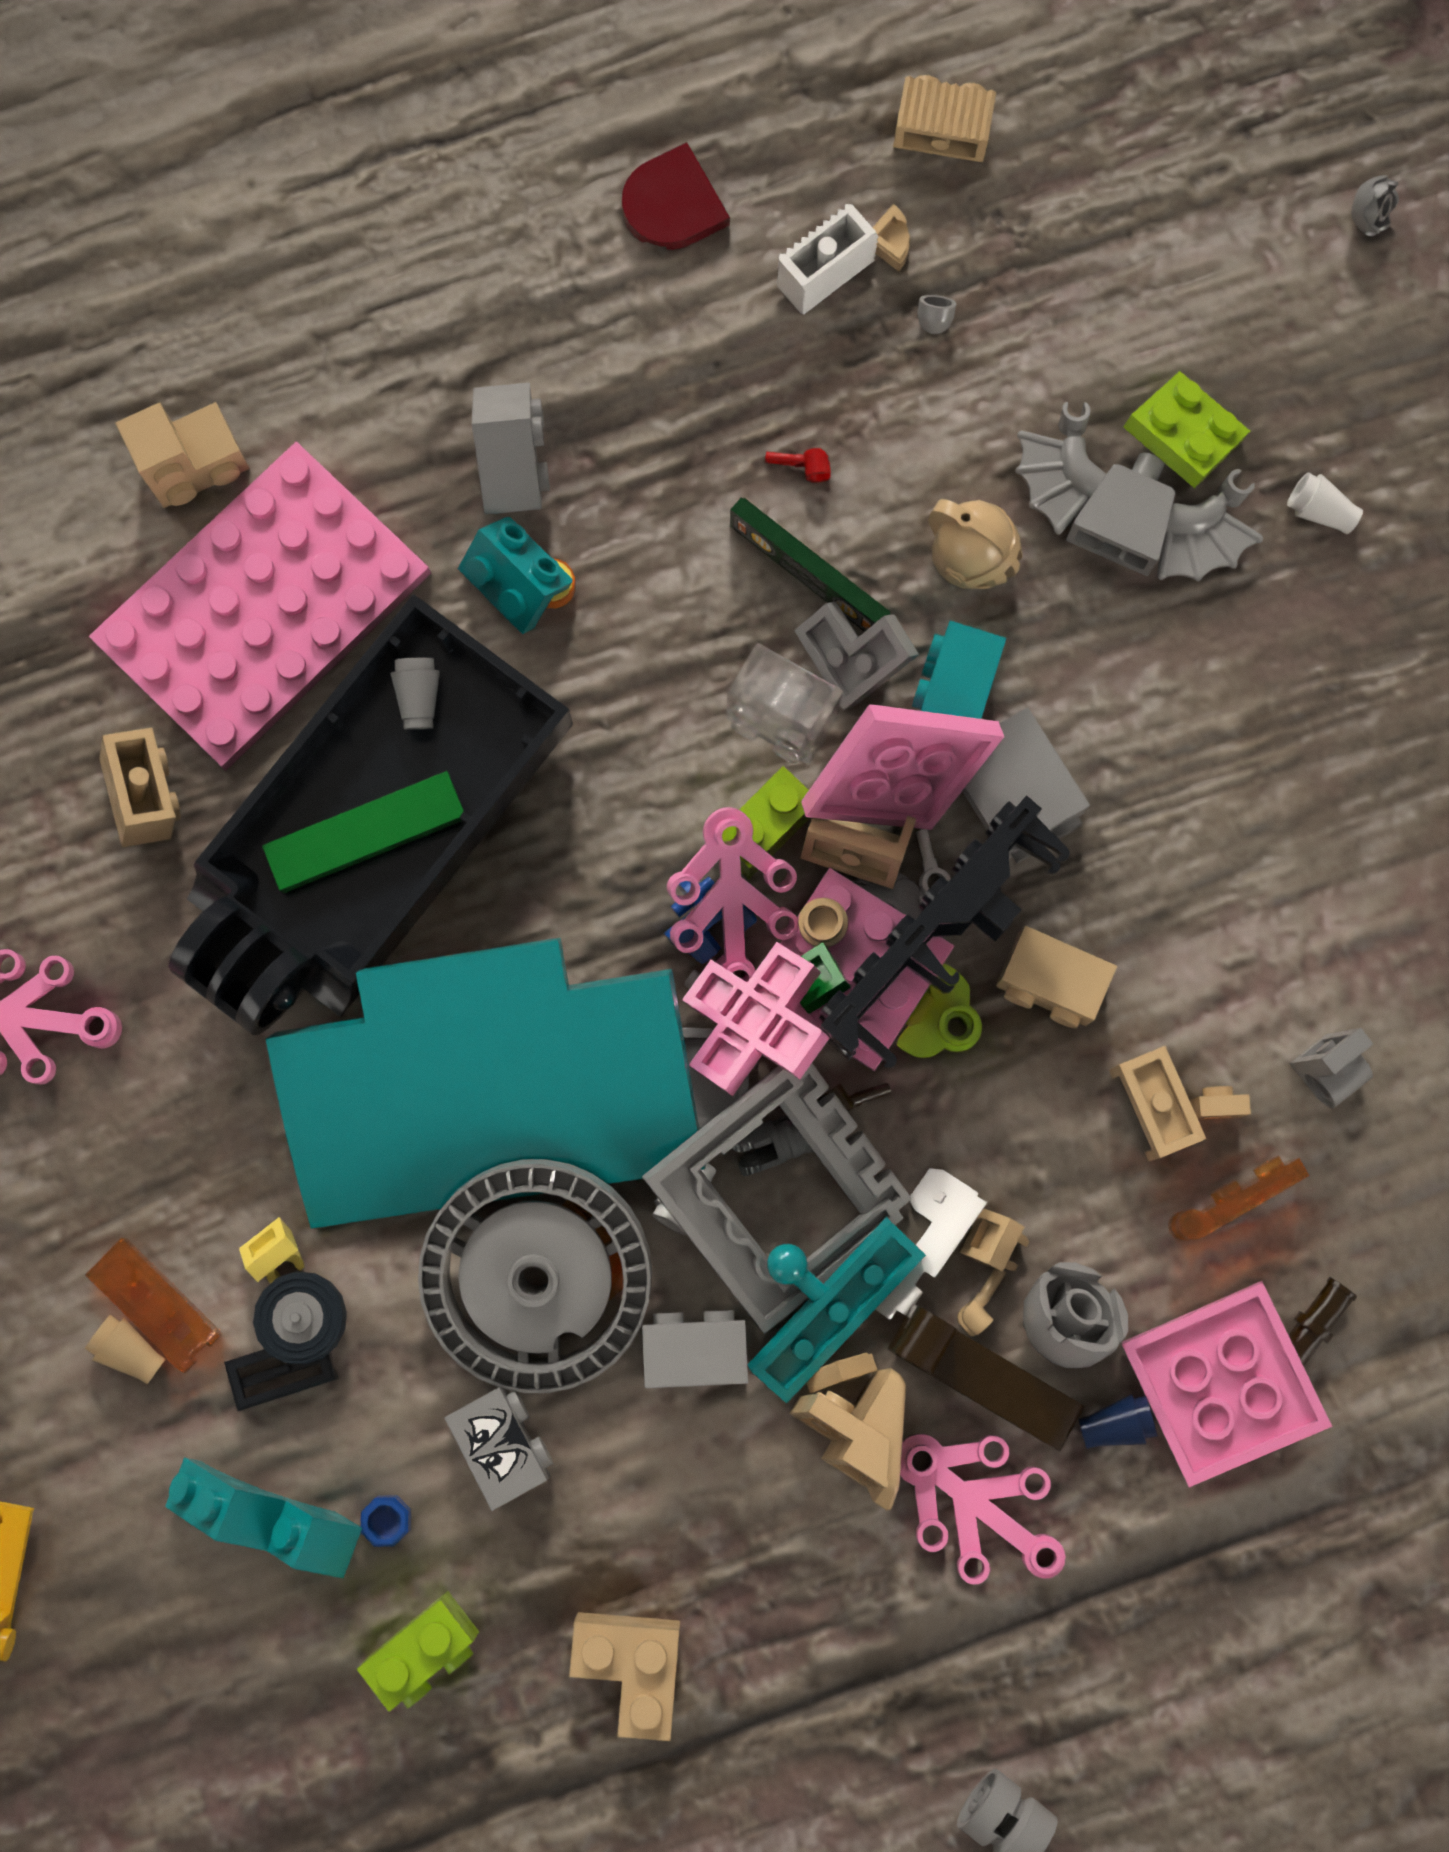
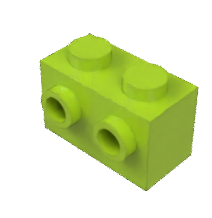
(418, 1651)

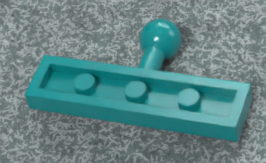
(832, 1307)

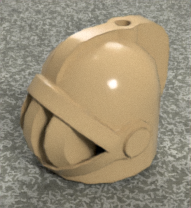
(974, 544)

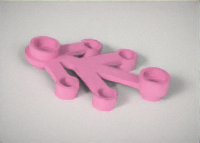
(730, 890)
(17, 1016)
(972, 1501)

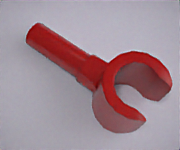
(813, 460)

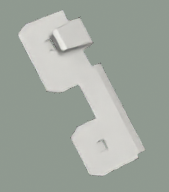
(948, 1227)

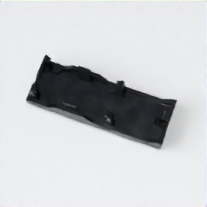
(947, 911)

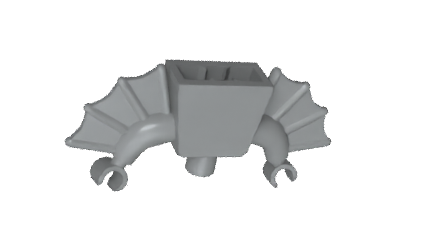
(1127, 510)

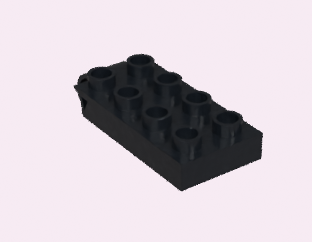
(264, 947)

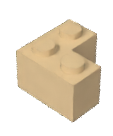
(183, 454)
(638, 1654)

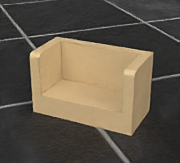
(857, 849)
(1160, 1103)

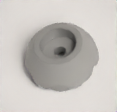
(1373, 204)

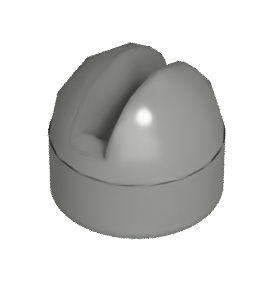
(935, 313)

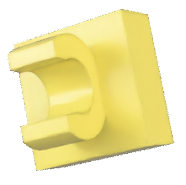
(269, 1250)

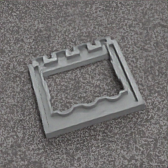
(719, 1232)

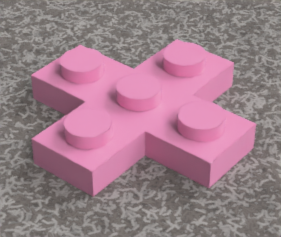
(755, 1019)

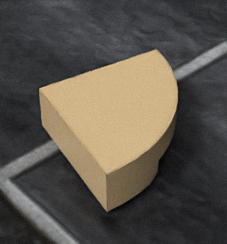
(893, 238)
(841, 1372)

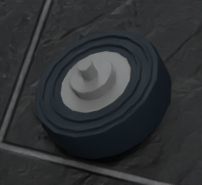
(300, 1318)

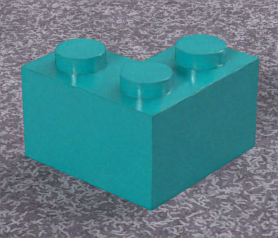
(959, 671)

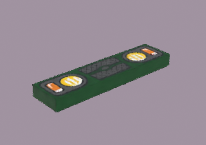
(805, 564)

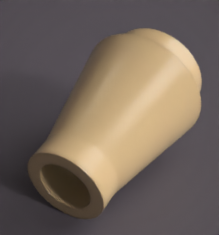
(124, 1349)

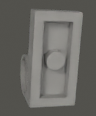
(1335, 1066)

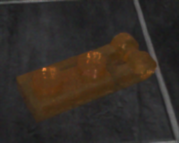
(1234, 1201)
(153, 1303)

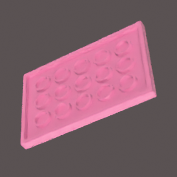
(260, 605)

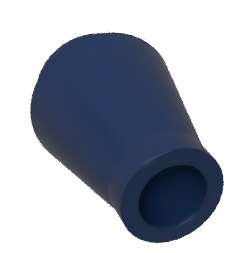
(1119, 1424)

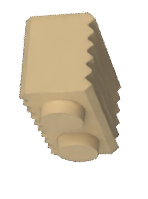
(944, 118)

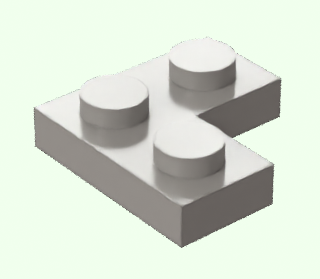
(851, 661)

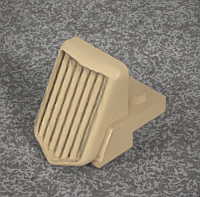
(862, 1435)

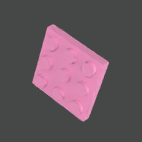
(901, 766)
(867, 932)
(1226, 1384)

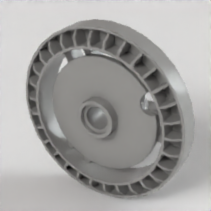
(526, 1314)

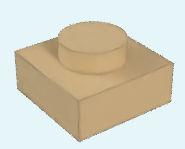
(1220, 1104)

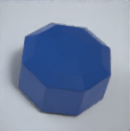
(385, 1521)

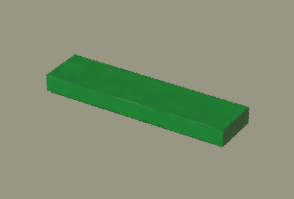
(363, 832)

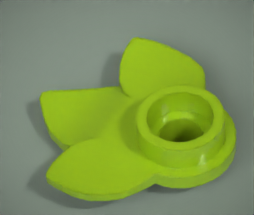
(928, 1024)

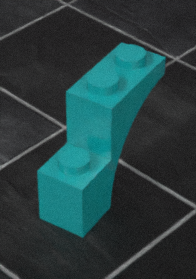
(254, 1518)

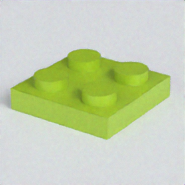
(1186, 429)

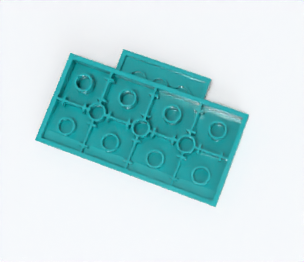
(480, 1069)

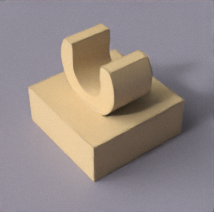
(994, 1240)

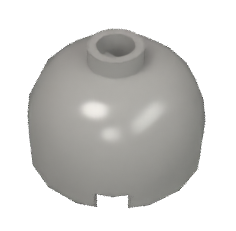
(1074, 1316)

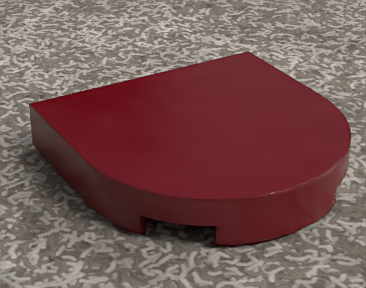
(672, 201)

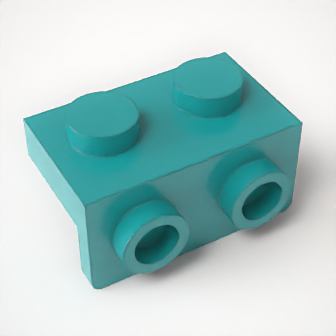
(513, 572)

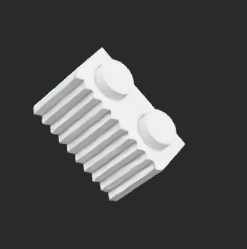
(826, 258)

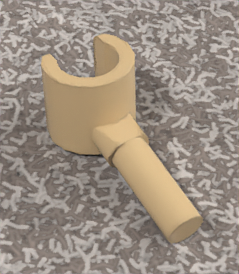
(973, 1316)

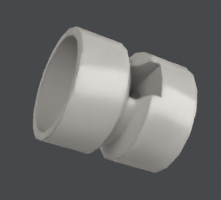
(1025, 1827)

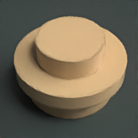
(823, 922)

